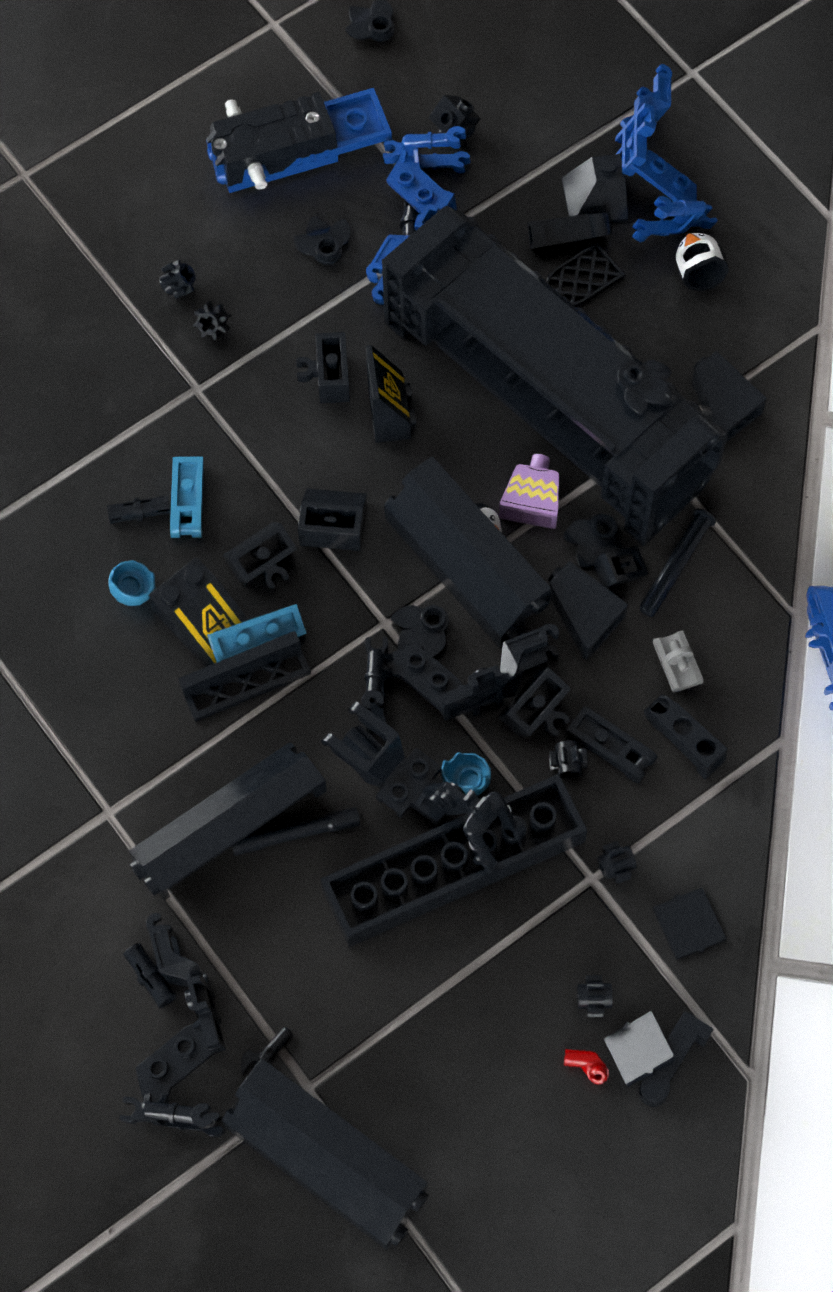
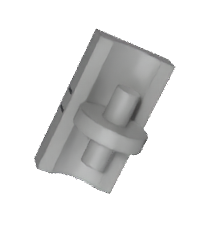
(678, 661)

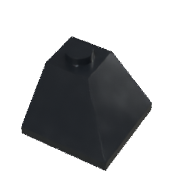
(597, 188)

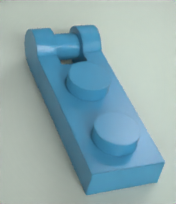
(187, 496)

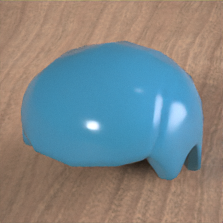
(131, 583)
(467, 771)

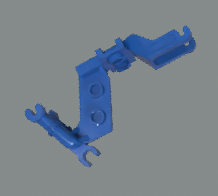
(638, 159)
(417, 186)

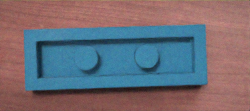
(255, 632)

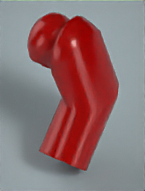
(589, 1062)

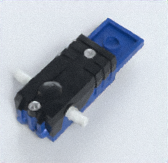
(292, 137)

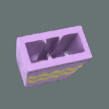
(532, 494)

